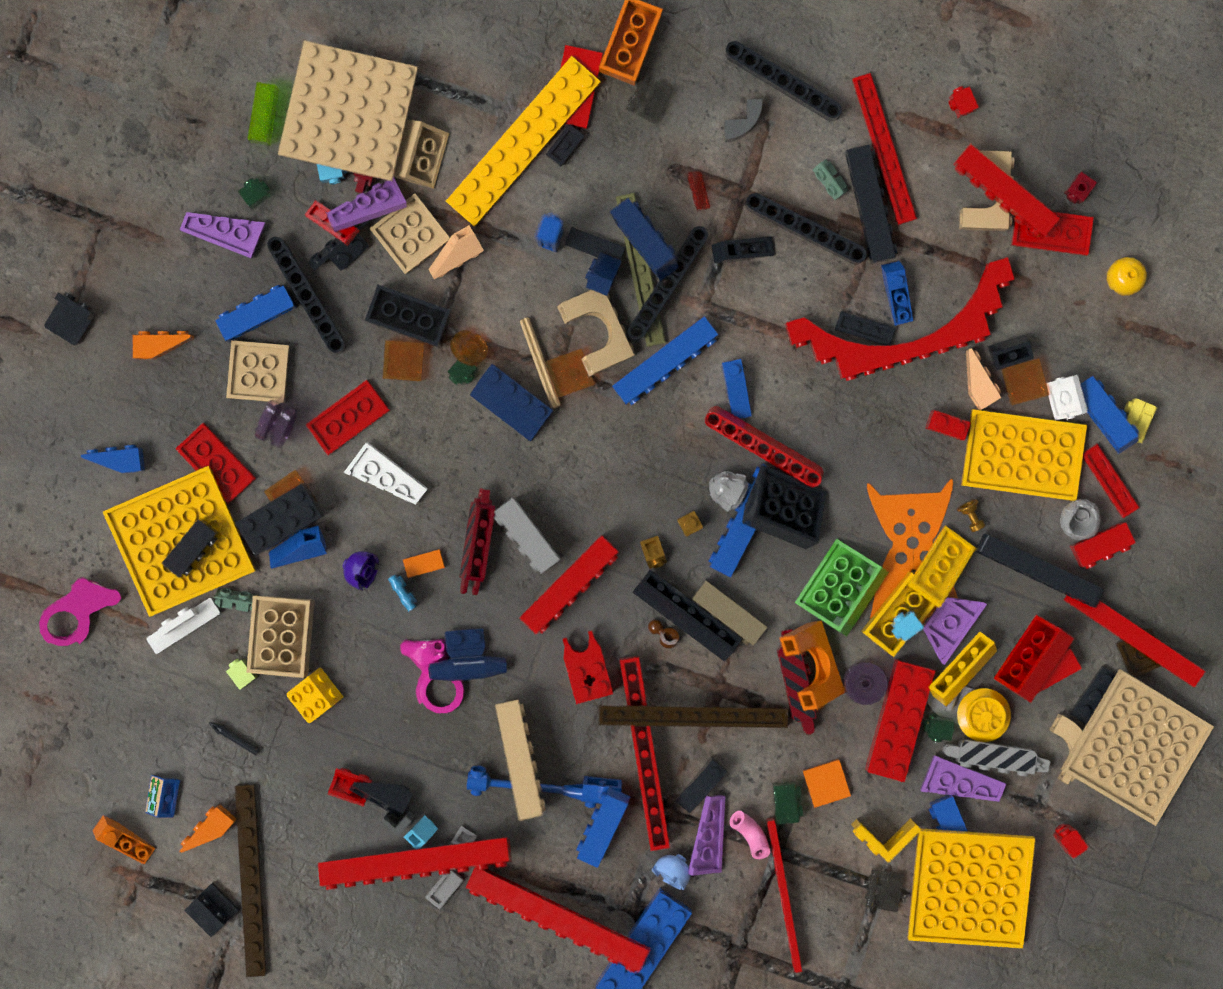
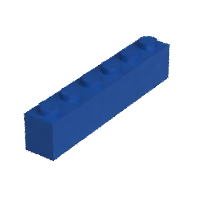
(665, 360)
(736, 539)

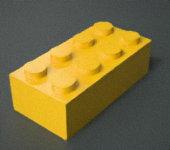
(899, 601)

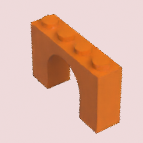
(827, 680)

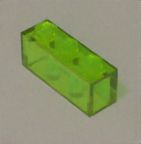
(263, 113)

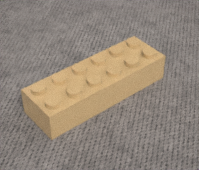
(519, 760)

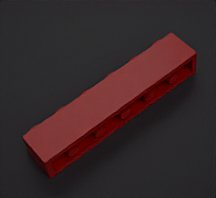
(1005, 191)

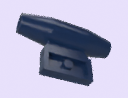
(466, 658)

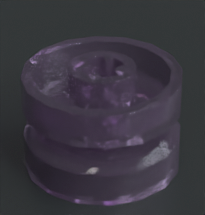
(276, 423)
(869, 693)

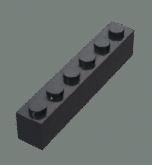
(870, 204)
(687, 615)

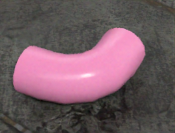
(752, 833)

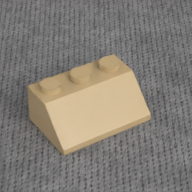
(420, 153)

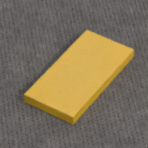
(942, 566)

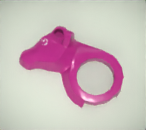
(81, 601)
(425, 653)

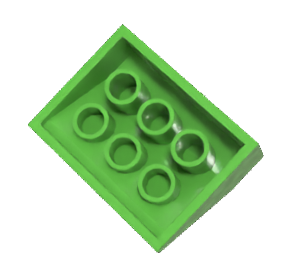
(841, 587)

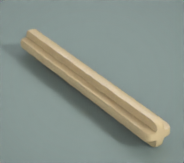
(540, 363)

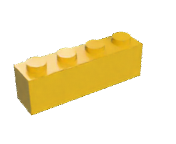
(963, 669)

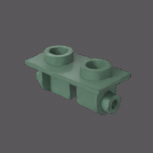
(835, 186)
(226, 597)

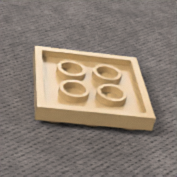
(410, 234)
(257, 371)

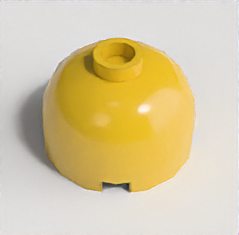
(1126, 276)

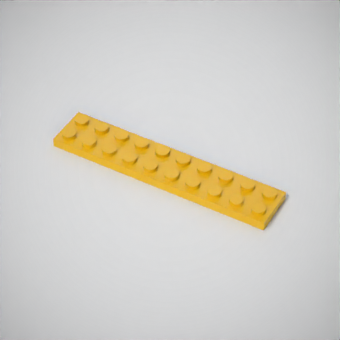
(523, 141)

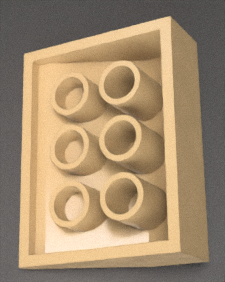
(280, 636)

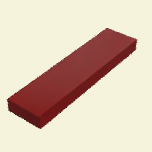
(1110, 481)

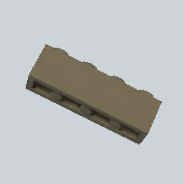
(729, 613)

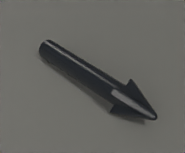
(220, 729)

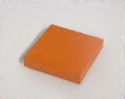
(826, 783)

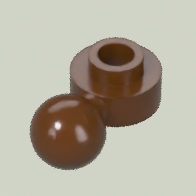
(656, 627)

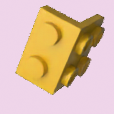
(314, 695)

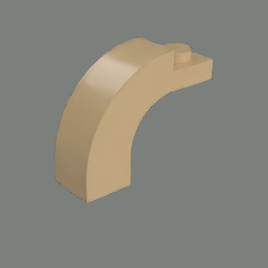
(1070, 733)

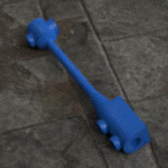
(588, 792)

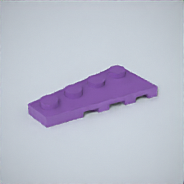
(375, 203)
(232, 234)
(952, 779)

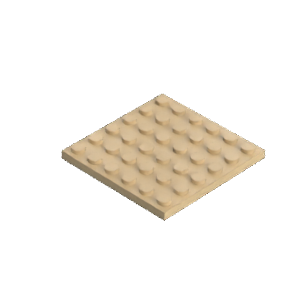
(348, 111)
(1137, 747)

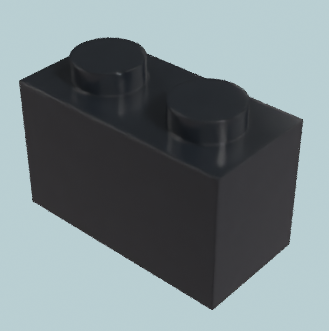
(1010, 352)

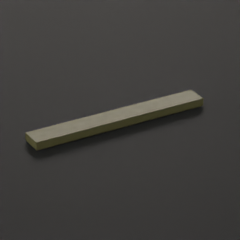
(643, 285)

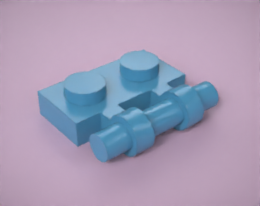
(398, 585)

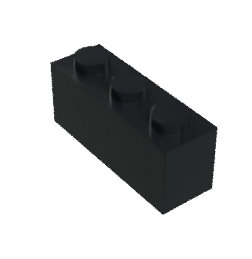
(190, 548)

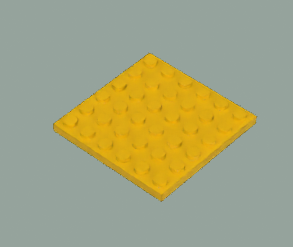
(156, 522)
(971, 888)

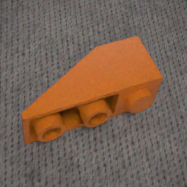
(154, 346)
(215, 826)
(121, 839)

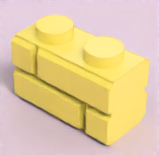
(1140, 415)

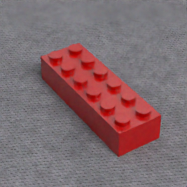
(566, 587)
(899, 720)

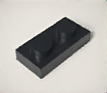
(565, 145)

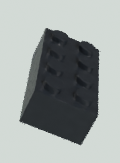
(408, 316)
(280, 519)

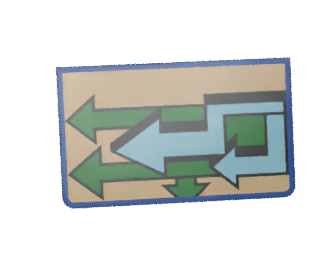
(162, 797)

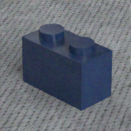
(602, 273)

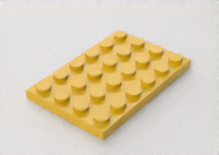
(1024, 455)

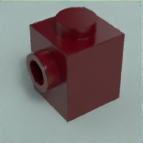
(1079, 188)

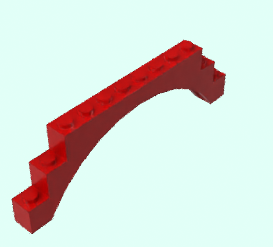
(859, 358)

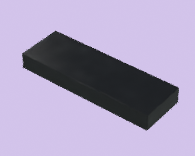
(592, 244)
(865, 329)

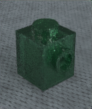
(254, 192)
(461, 373)
(939, 728)

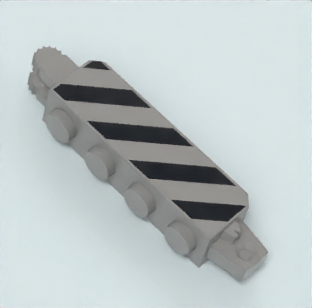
(995, 755)

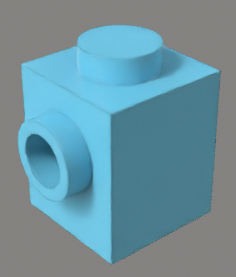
(330, 174)
(906, 626)
(421, 832)

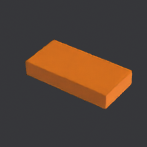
(423, 563)

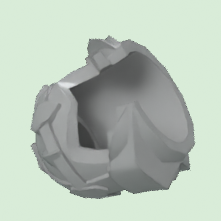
(728, 489)

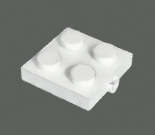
(1066, 398)

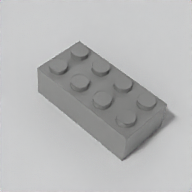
(527, 535)

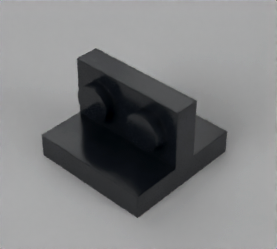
(211, 909)

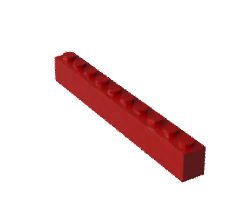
(645, 757)
(415, 862)
(559, 919)

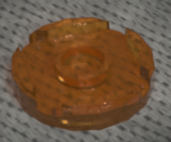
(468, 348)

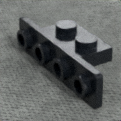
(339, 252)

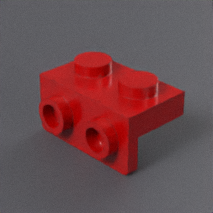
(341, 783)

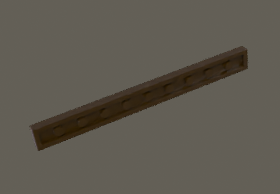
(692, 716)
(250, 880)

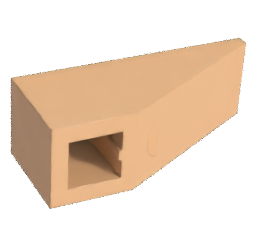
(459, 248)
(980, 386)

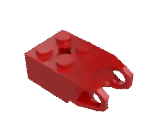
(587, 663)

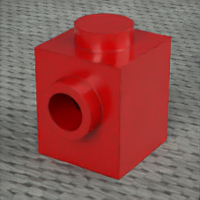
(962, 101)

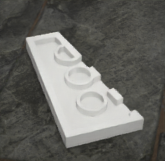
(379, 470)

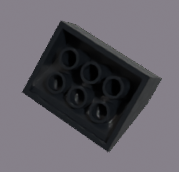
(785, 508)

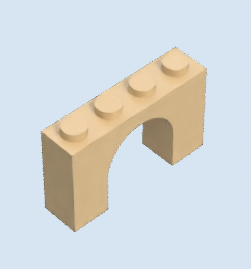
(993, 217)
(617, 346)

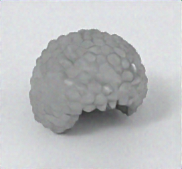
(1080, 519)

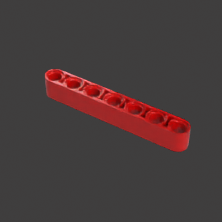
(758, 438)

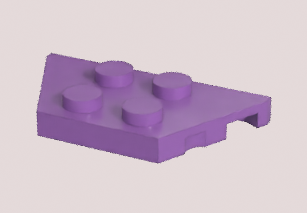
(950, 624)

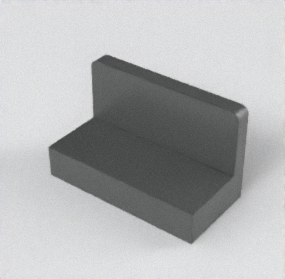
(394, 825)

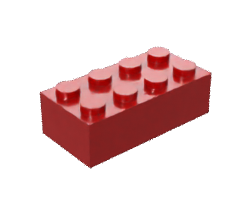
(1033, 658)

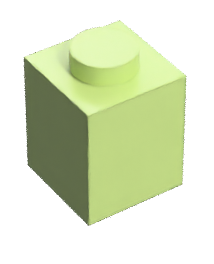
(238, 673)

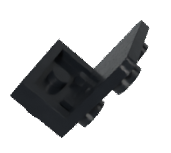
(69, 318)

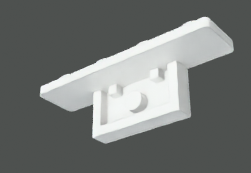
(182, 625)

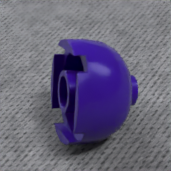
(359, 569)

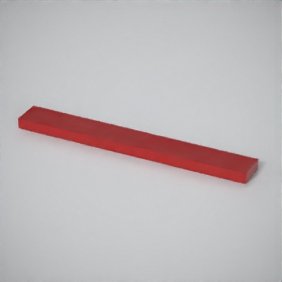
(884, 149)
(1140, 641)
(784, 894)

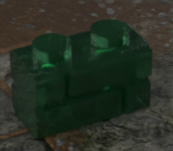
(786, 802)

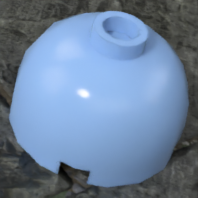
(673, 870)

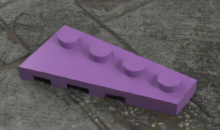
(709, 839)

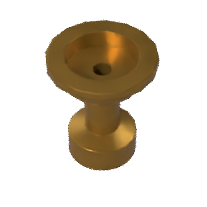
(969, 508)

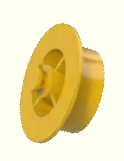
(983, 715)

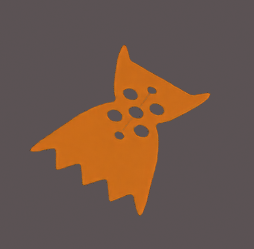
(894, 510)

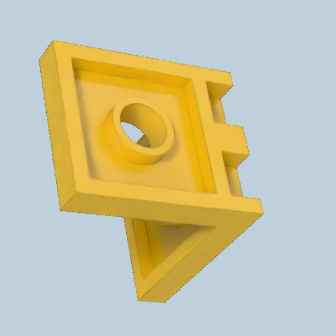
(895, 843)

